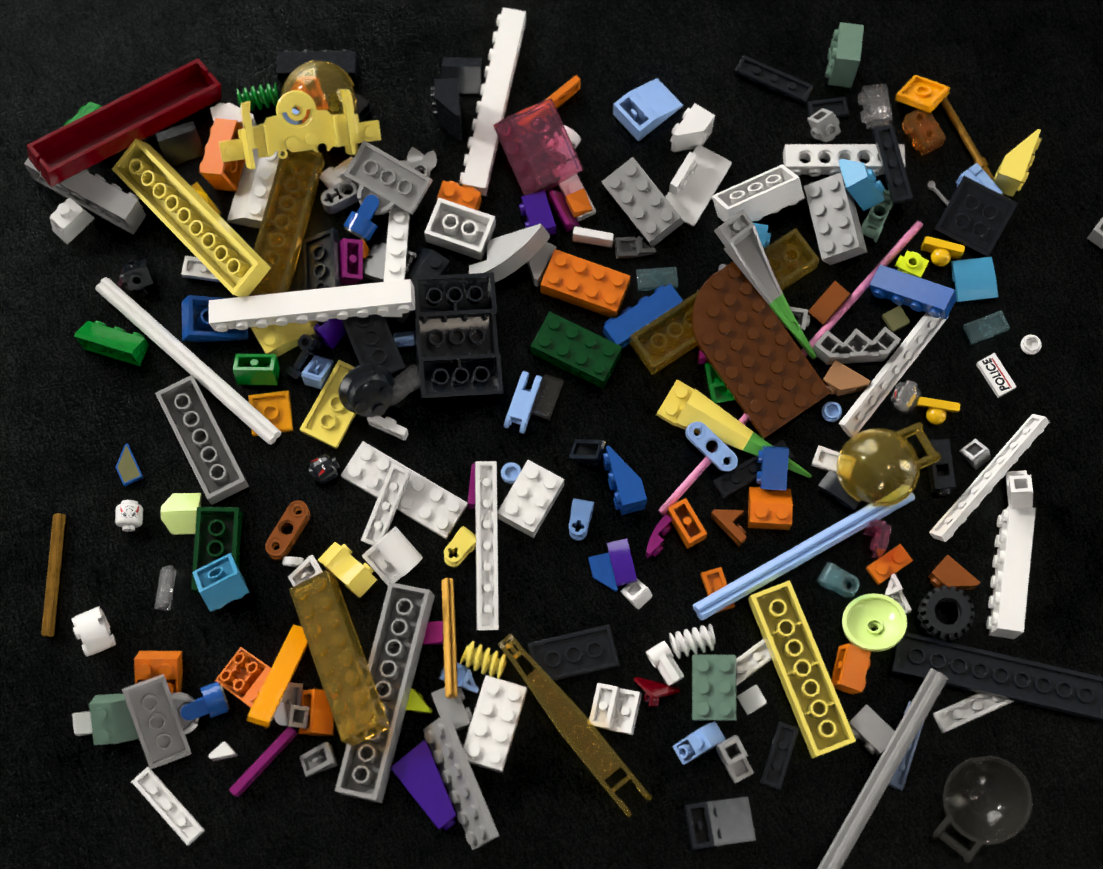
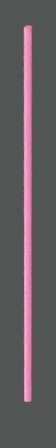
(827, 326)

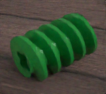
(259, 97)

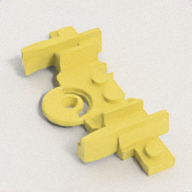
(280, 135)

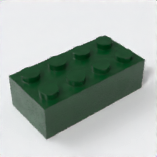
(576, 350)
(216, 535)

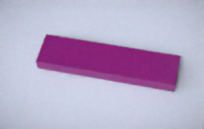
(263, 761)

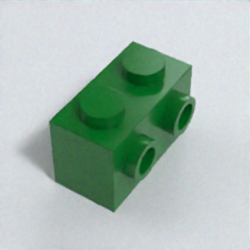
(256, 369)

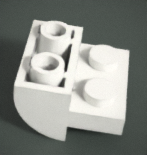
(392, 556)

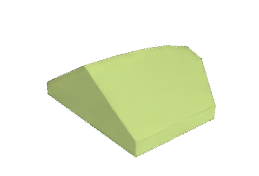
(180, 513)

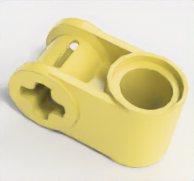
(463, 544)

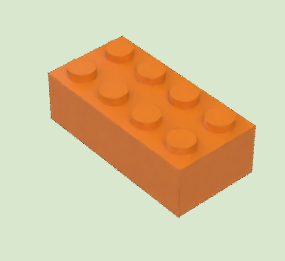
(585, 284)

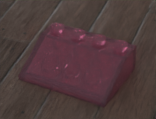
(538, 147)

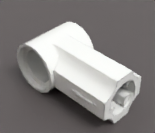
(334, 176)
(662, 658)

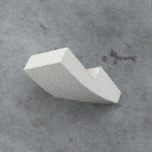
(895, 592)

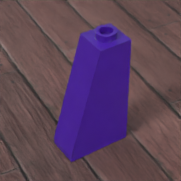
(423, 781)

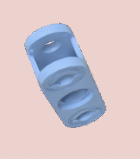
(522, 402)
(721, 451)

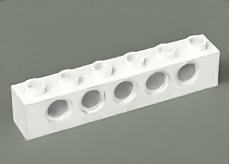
(832, 153)

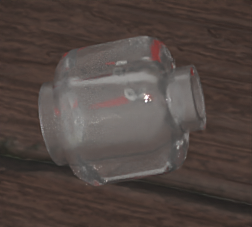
(906, 396)

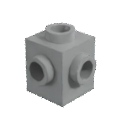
(824, 125)

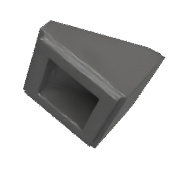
(976, 453)

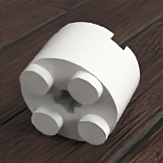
(93, 631)

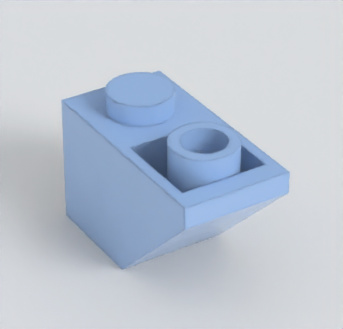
(699, 742)

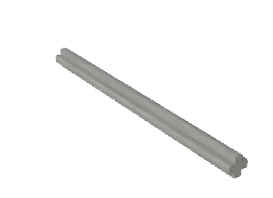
(884, 771)

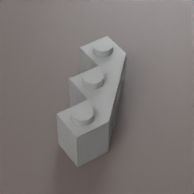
(856, 347)

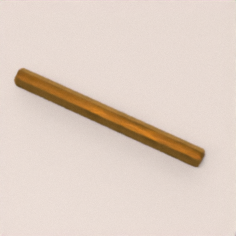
(53, 575)
(449, 639)

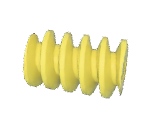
(484, 660)

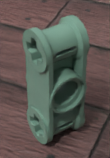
(873, 224)

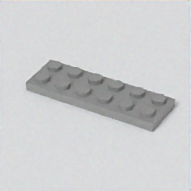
(460, 782)

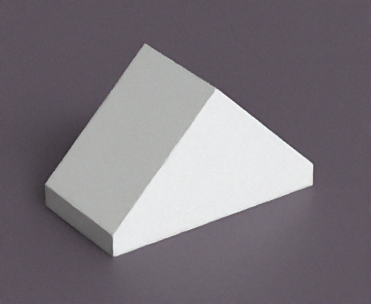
(305, 571)

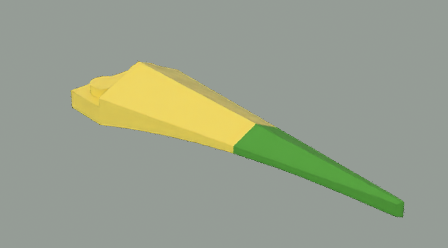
(688, 405)

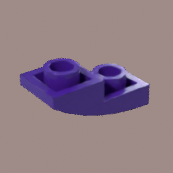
(622, 562)

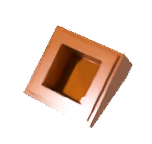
(578, 203)

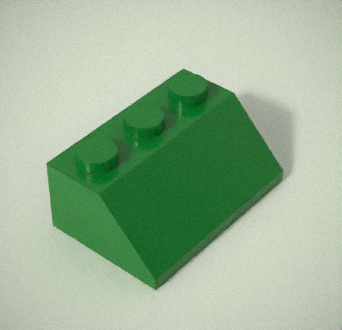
(112, 342)

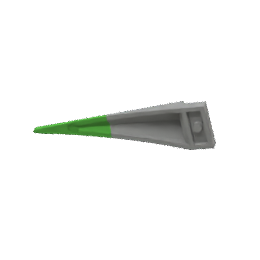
(747, 252)

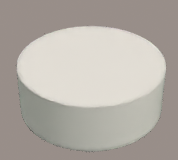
(292, 561)

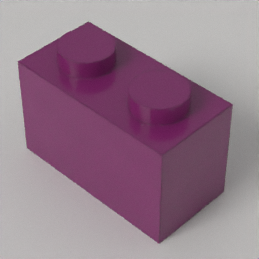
(351, 261)

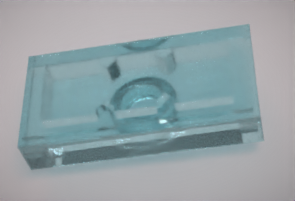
(654, 278)
(986, 327)

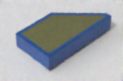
(128, 467)

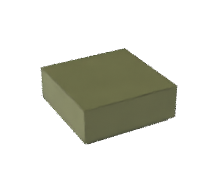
(896, 319)

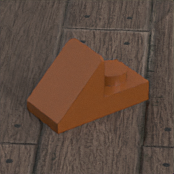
(725, 520)

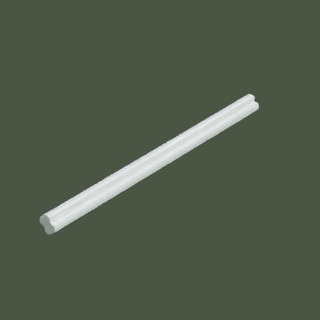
(188, 361)

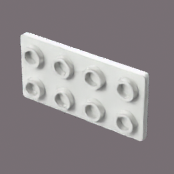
(696, 183)

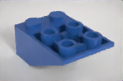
(628, 486)

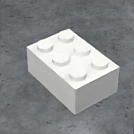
(460, 229)
(530, 498)

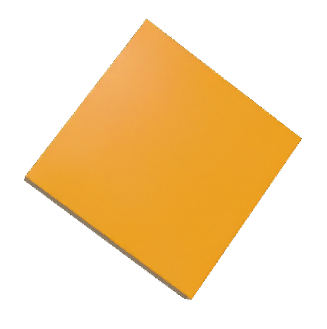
(922, 93)
(274, 407)

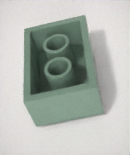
(844, 54)
(714, 687)

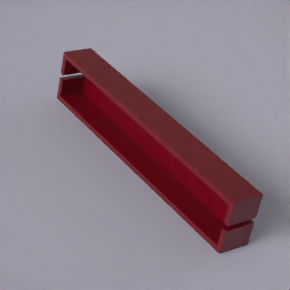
(122, 121)

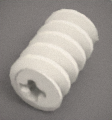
(692, 641)

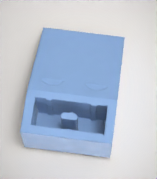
(645, 108)

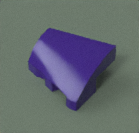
(331, 332)

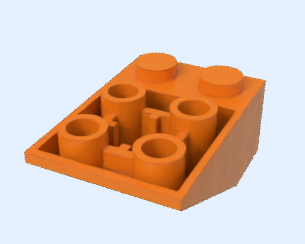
(155, 663)
(244, 676)

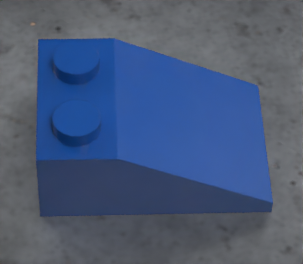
(196, 322)

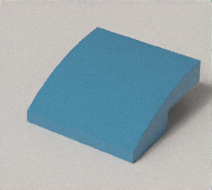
(974, 279)

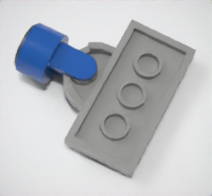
(383, 185)
(166, 717)

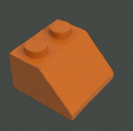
(769, 508)

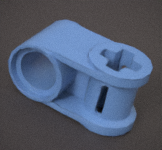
(580, 516)

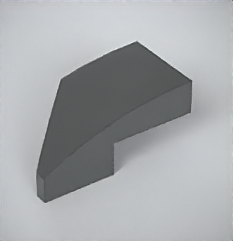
(631, 247)

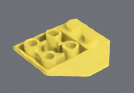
(1015, 165)

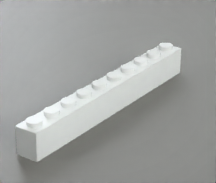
(494, 99)
(312, 305)

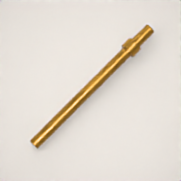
(965, 137)

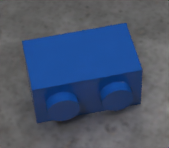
(773, 467)

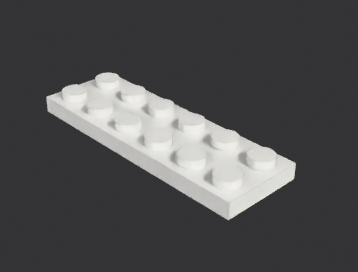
(421, 499)

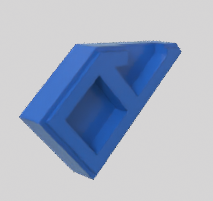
(602, 570)

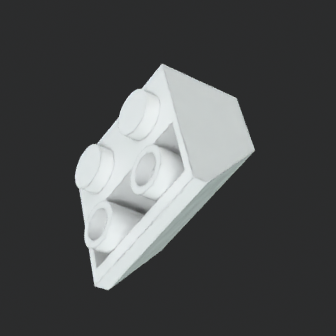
(693, 129)

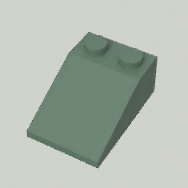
(111, 720)

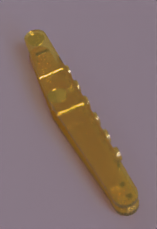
(573, 724)

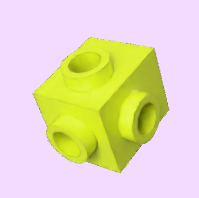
(912, 264)

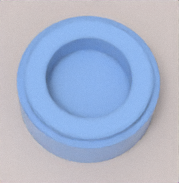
(510, 472)

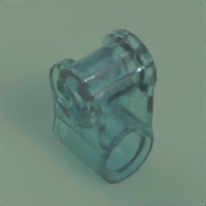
(836, 579)

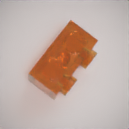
(923, 130)

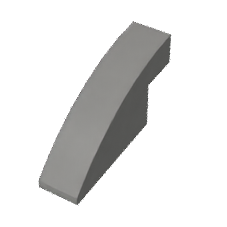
(511, 251)

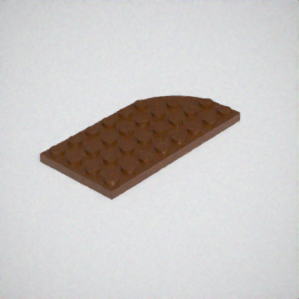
(753, 352)

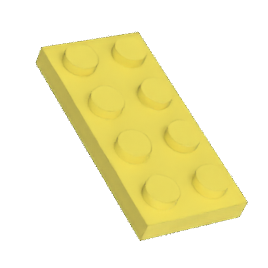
(328, 417)

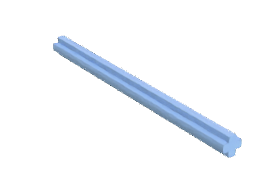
(793, 558)

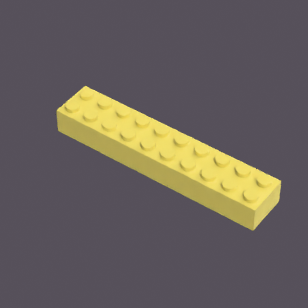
(191, 219)

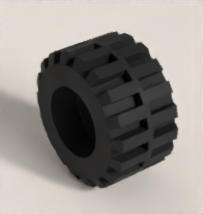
(957, 602)

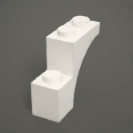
(1019, 489)

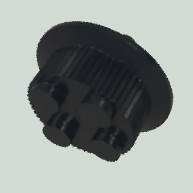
(367, 390)

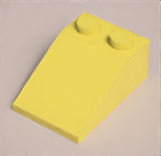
(280, 339)

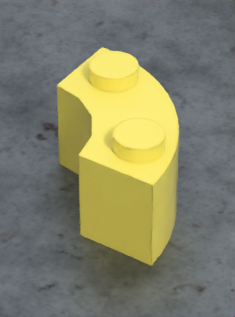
(341, 564)

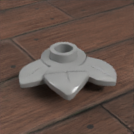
(421, 162)

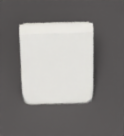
(637, 593)
(752, 699)
(82, 723)
(222, 752)

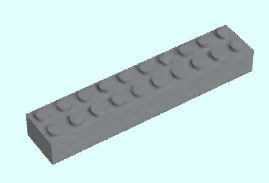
(393, 669)

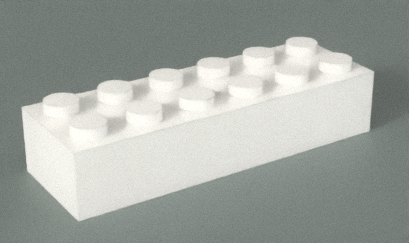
(1011, 572)

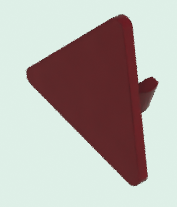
(655, 690)

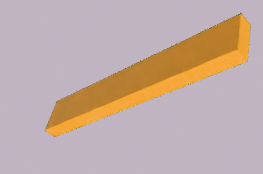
(278, 677)

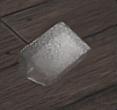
(165, 588)

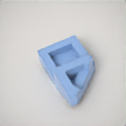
(464, 678)

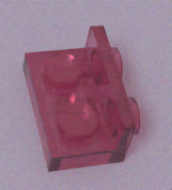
(881, 533)

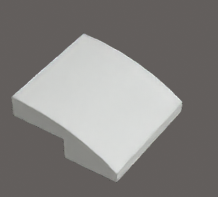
(615, 708)

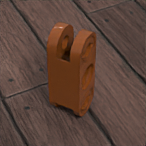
(286, 542)

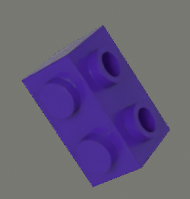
(537, 211)

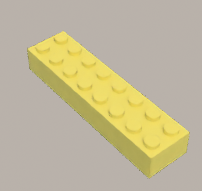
(801, 669)

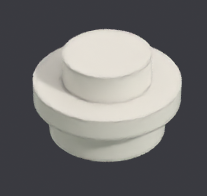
(1030, 344)

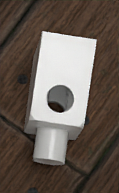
(69, 220)

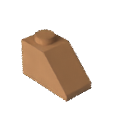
(843, 380)

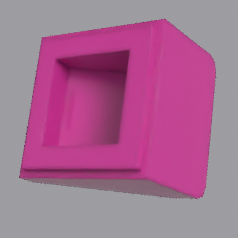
(434, 633)

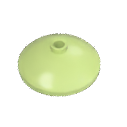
(874, 612)

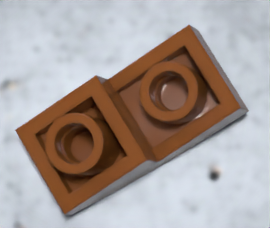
(829, 302)

